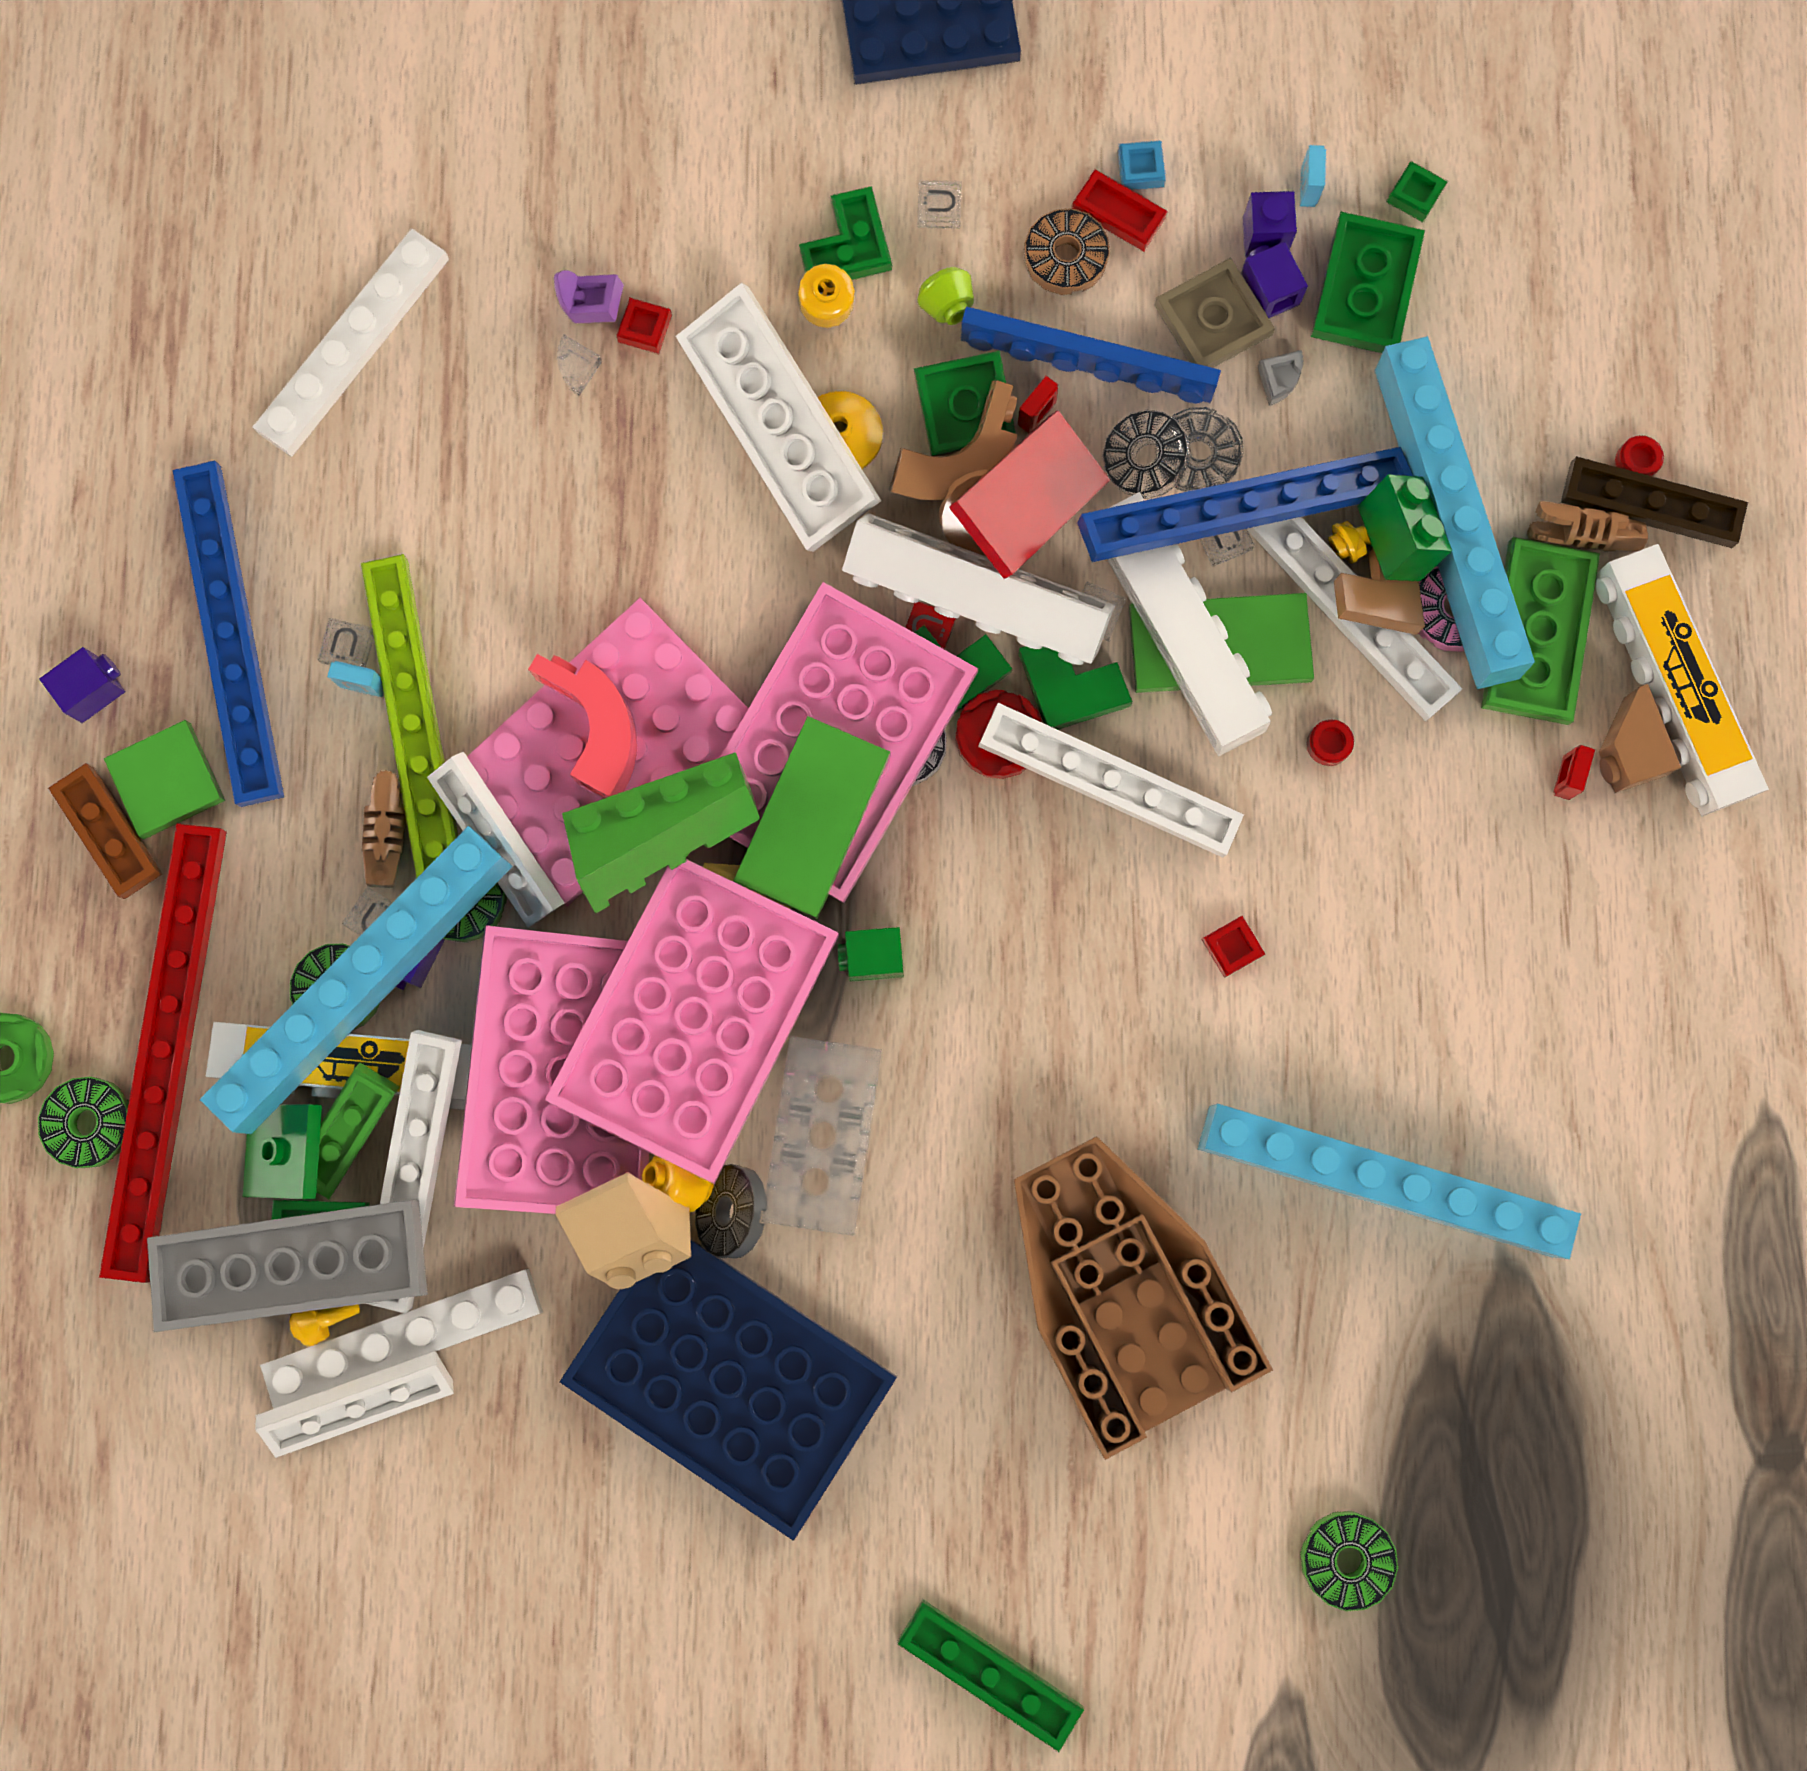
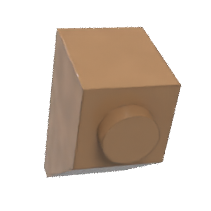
(1637, 744)

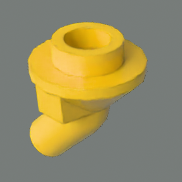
(1349, 541)
(312, 1326)

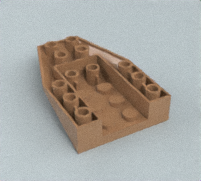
(1127, 1297)

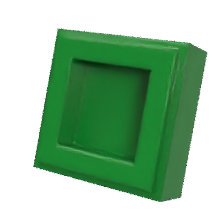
(1416, 191)

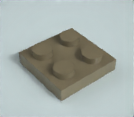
(1214, 315)

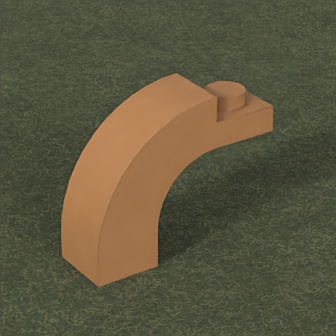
(930, 476)

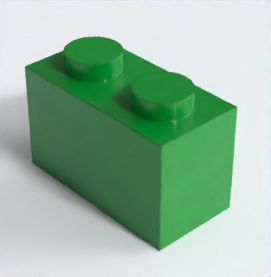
(1404, 528)

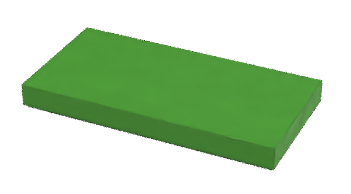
(1554, 603)
(1264, 630)
(812, 817)

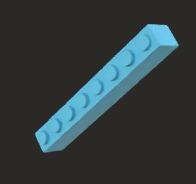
(1473, 570)
(355, 983)
(1389, 1181)

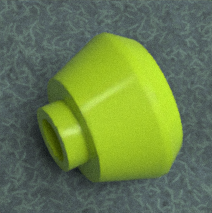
(946, 295)

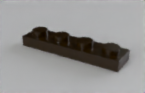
(1655, 502)

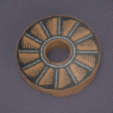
(1069, 228)

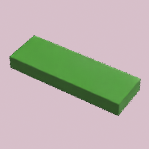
(350, 1124)

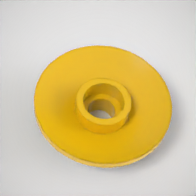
(863, 423)

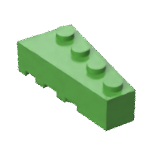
(655, 826)

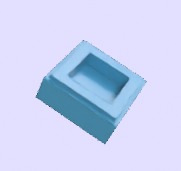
(1141, 165)

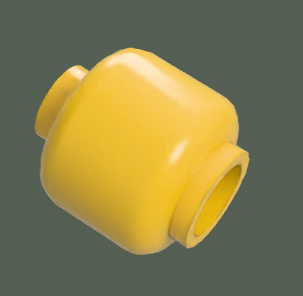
(824, 309)
(677, 1183)

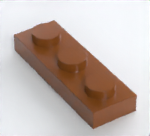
(105, 831)

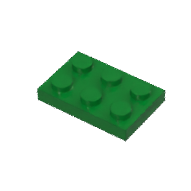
(1367, 283)

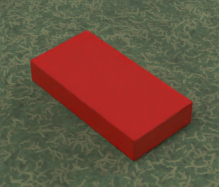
(1120, 210)

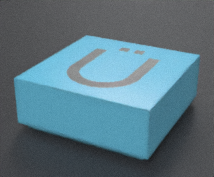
(1312, 176)
(356, 678)

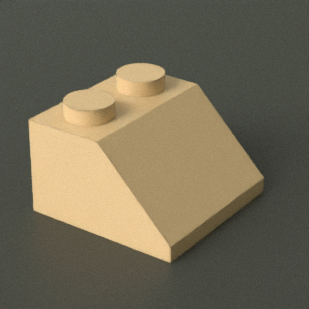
(626, 1230)

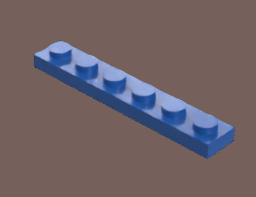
(1078, 352)

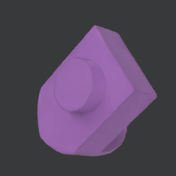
(588, 297)

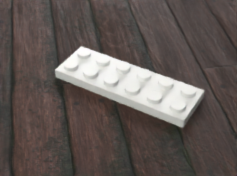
(777, 418)

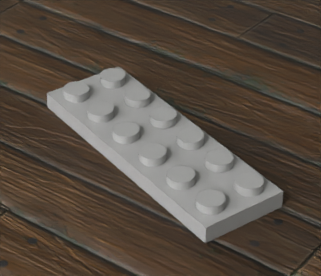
(287, 1265)

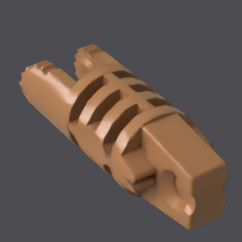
(1587, 528)
(383, 832)

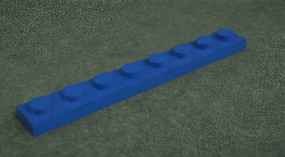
(1237, 505)
(228, 634)

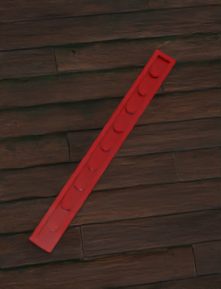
(163, 1052)

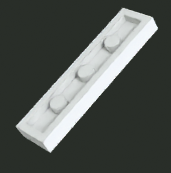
(476, 807)
(354, 1404)

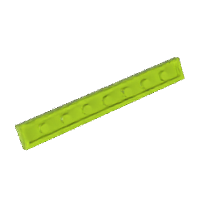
(408, 705)

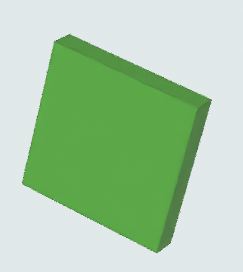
(164, 779)

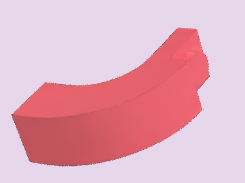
(612, 741)

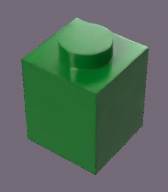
(871, 954)

